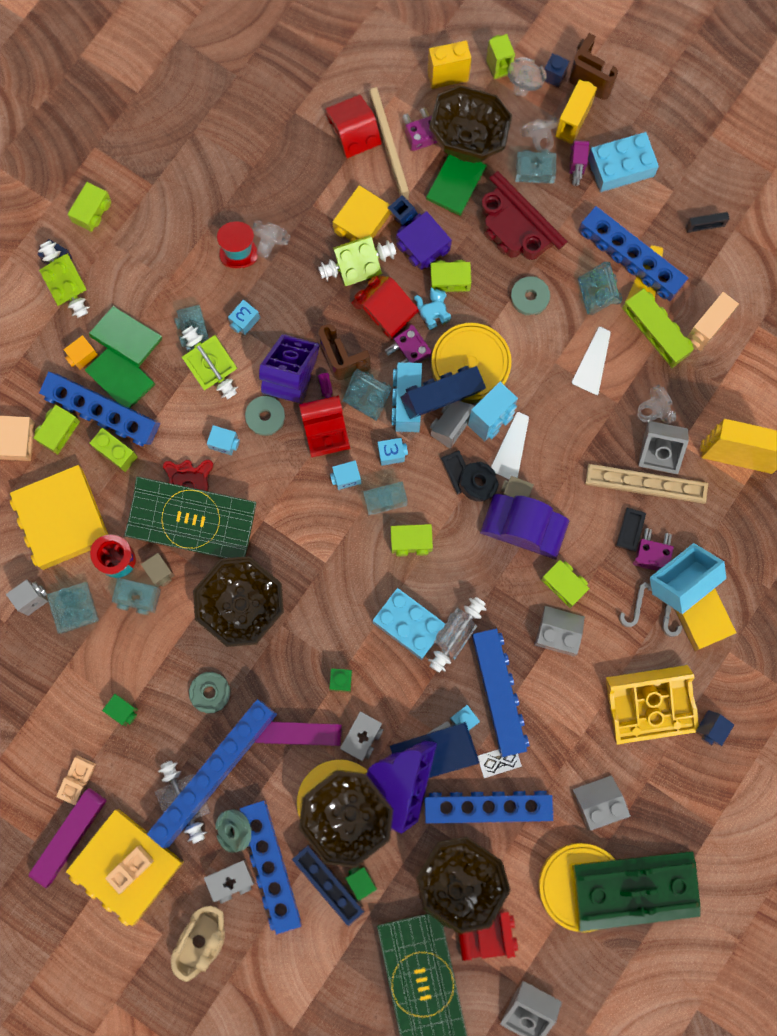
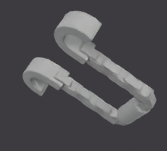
(637, 613)

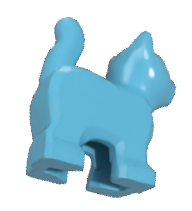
(433, 310)

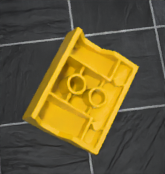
(652, 704)

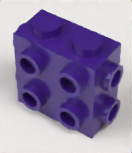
(423, 241)

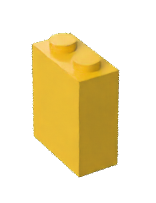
(449, 64)
(576, 111)
(361, 215)
(706, 621)

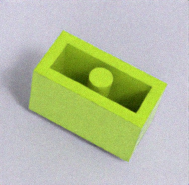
(499, 55)
(89, 207)
(451, 276)
(56, 429)
(113, 450)
(411, 539)
(565, 583)

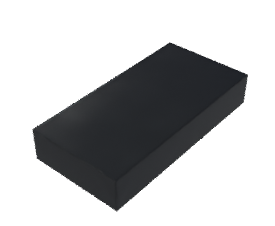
(454, 465)
(630, 529)

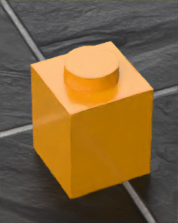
(80, 353)

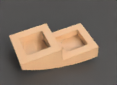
(76, 780)
(129, 869)

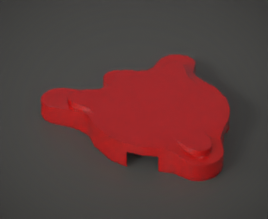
(187, 475)

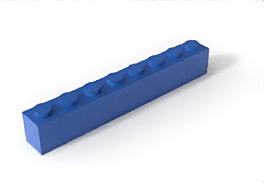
(212, 774)

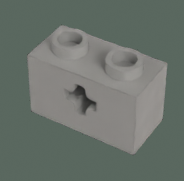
(27, 597)
(351, 743)
(217, 881)

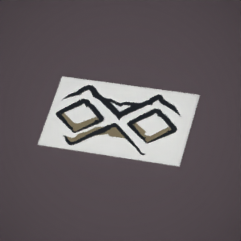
(492, 763)

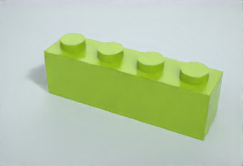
(658, 328)

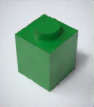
(340, 680)
(120, 710)
(360, 882)

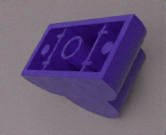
(288, 368)
(525, 524)
(403, 782)

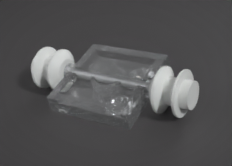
(456, 633)
(170, 792)

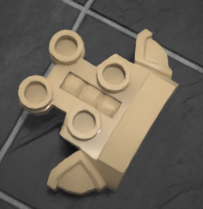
(189, 960)

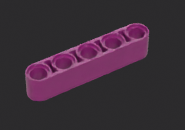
(301, 734)
(67, 838)

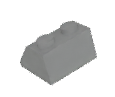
(451, 423)
(663, 447)
(560, 631)
(601, 803)
(531, 1012)

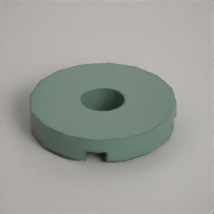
(533, 285)
(260, 405)
(206, 680)
(242, 829)

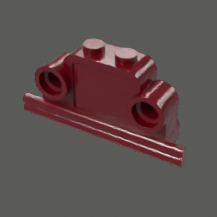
(516, 223)

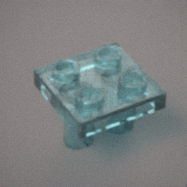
(599, 288)
(367, 394)
(72, 607)

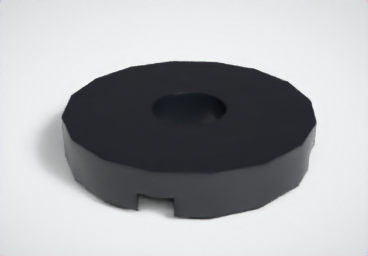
(471, 489)

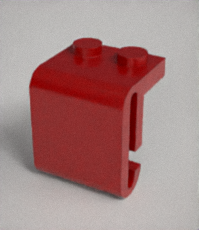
(354, 125)
(386, 304)
(324, 426)
(490, 942)

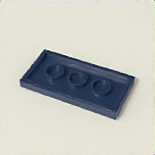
(453, 749)

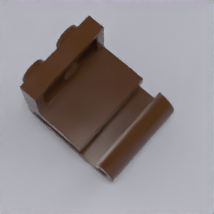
(590, 68)
(348, 364)

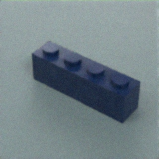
(442, 392)
(328, 885)

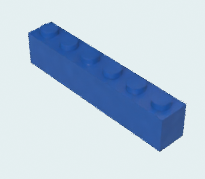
(499, 693)

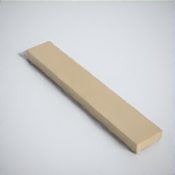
(388, 143)
(646, 483)

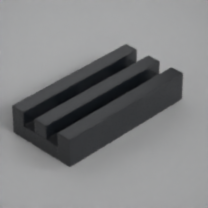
(707, 222)

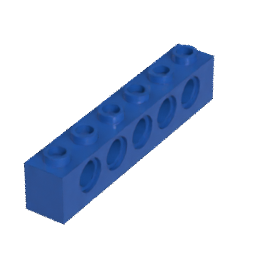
(630, 244)
(52, 390)
(542, 812)
(277, 922)

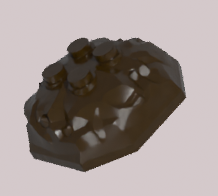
(470, 124)
(238, 601)
(346, 818)
(463, 885)

